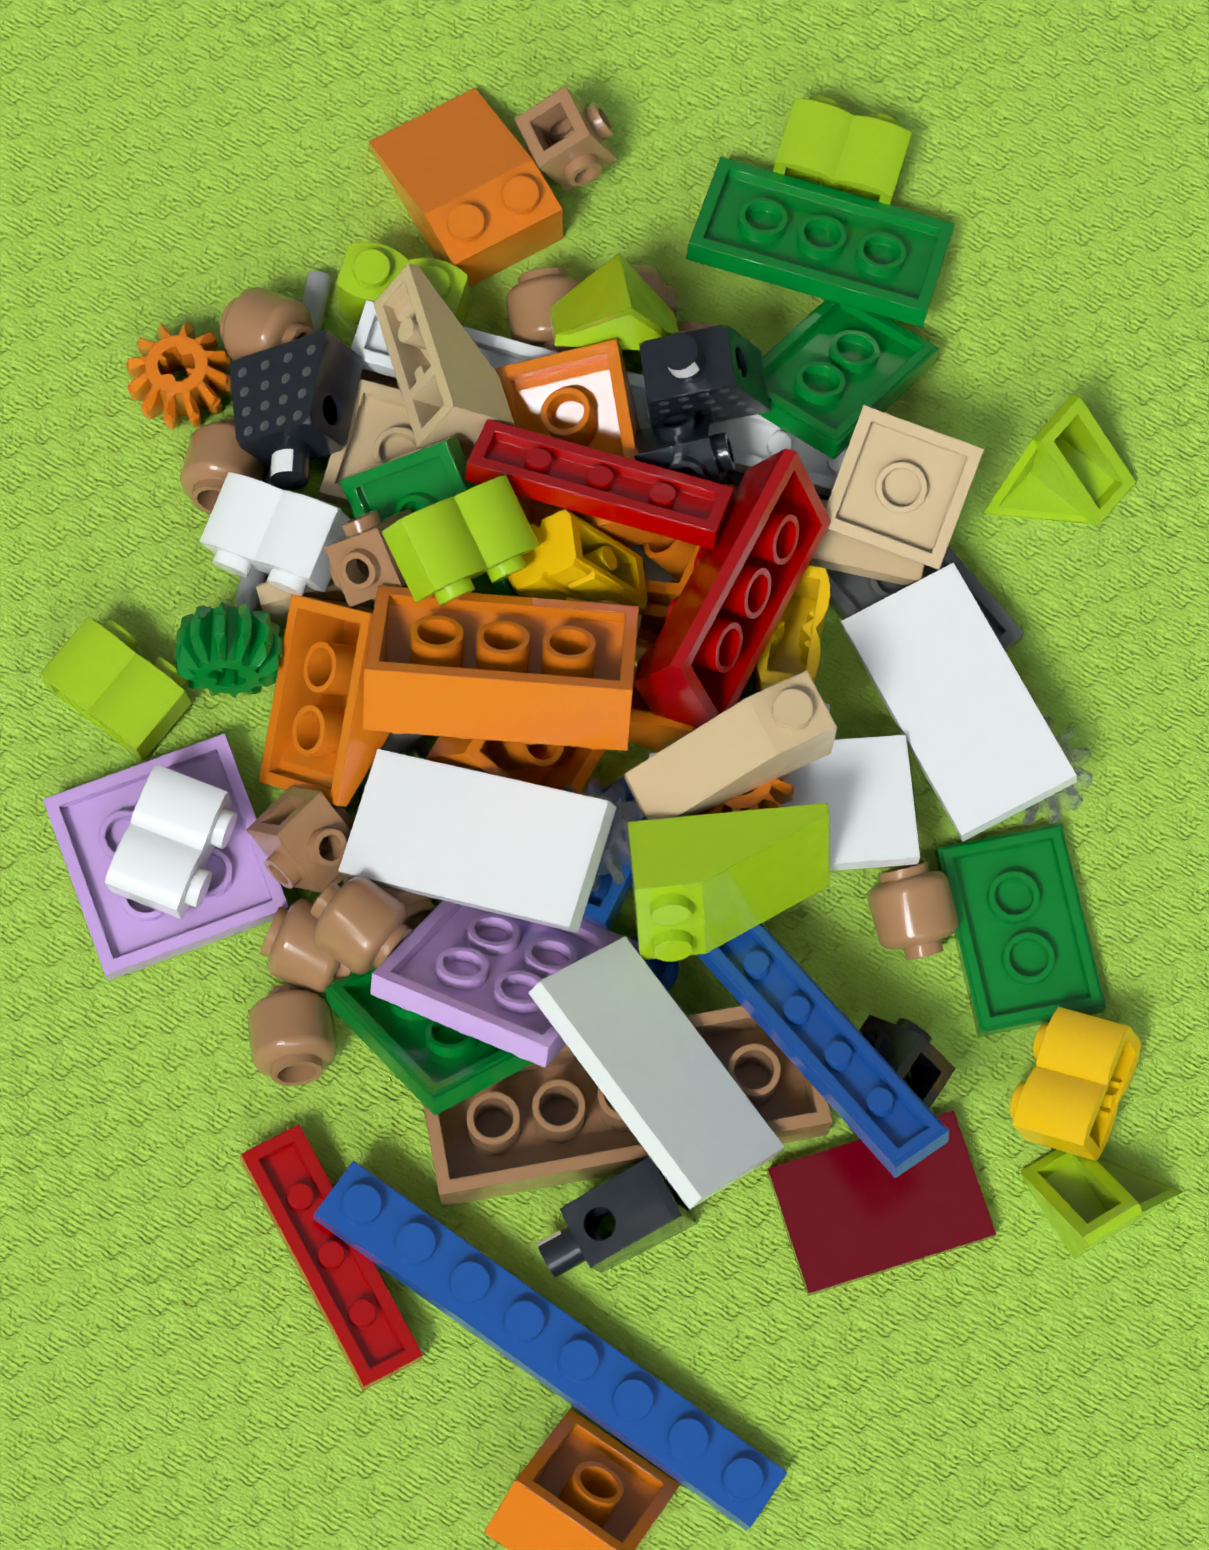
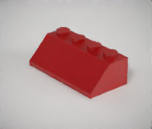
(734, 594)

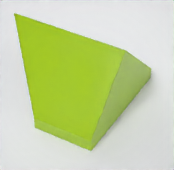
(609, 307)
(1065, 472)
(1091, 1198)

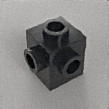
(687, 446)
(910, 1055)

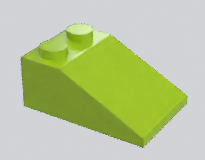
(722, 874)

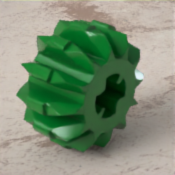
(228, 649)

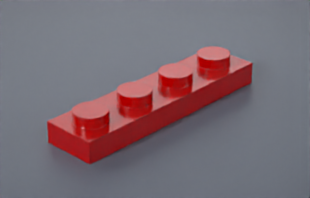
(601, 484)
(337, 1275)

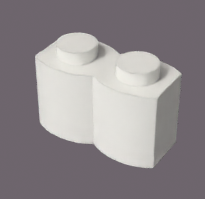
(272, 533)
(170, 842)

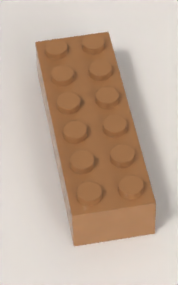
(561, 1129)

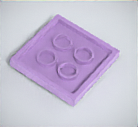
(130, 934)
(477, 975)

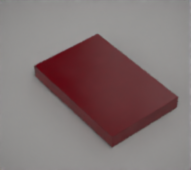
(858, 1220)

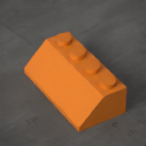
(501, 669)

